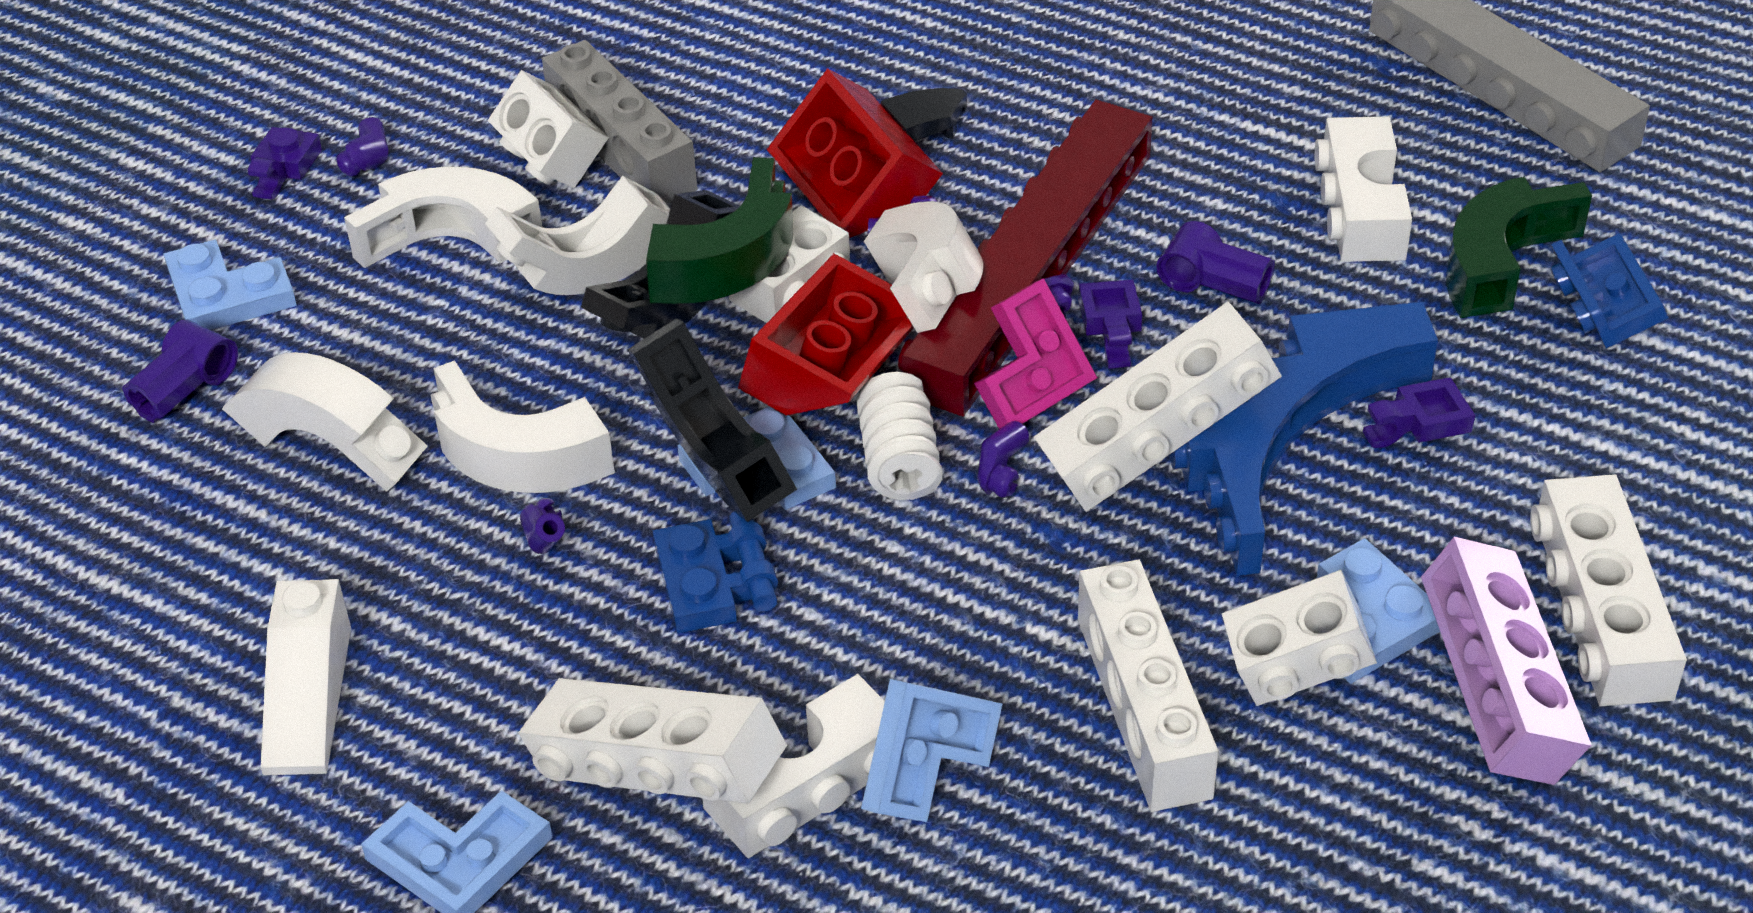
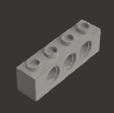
(641, 138)

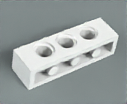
(1158, 406)
(1608, 591)
(1147, 686)
(654, 739)

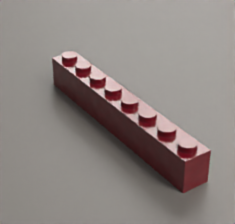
(1033, 242)

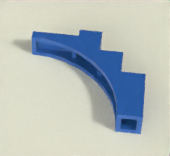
(1323, 367)

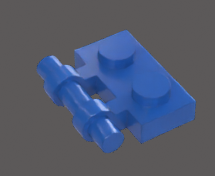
(696, 576)

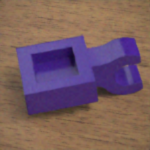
(281, 156)
(1115, 312)
(1426, 408)

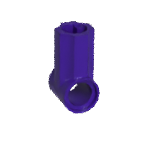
(1201, 258)
(187, 360)

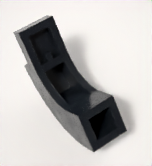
(626, 303)
(707, 425)

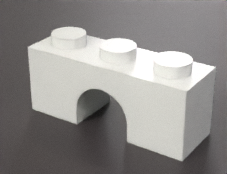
(1366, 210)
(796, 790)

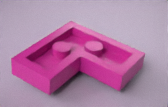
(1047, 360)

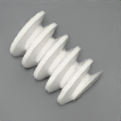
(898, 436)

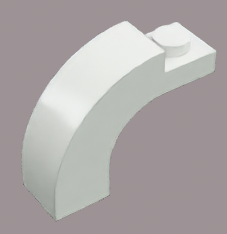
(436, 205)
(588, 253)
(925, 259)
(329, 402)
(519, 451)

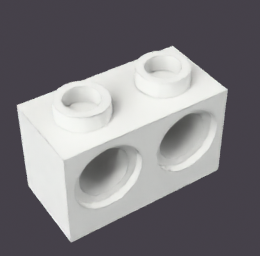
(546, 130)
(811, 247)
(1298, 638)

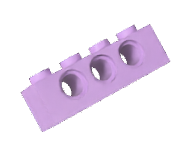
(1504, 662)

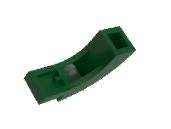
(1495, 223)
(725, 254)

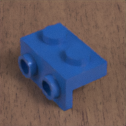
(1609, 289)

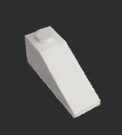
(303, 675)

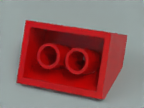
(851, 155)
(825, 340)

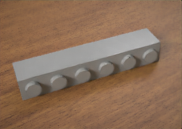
(1517, 76)

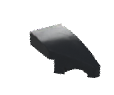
(927, 111)

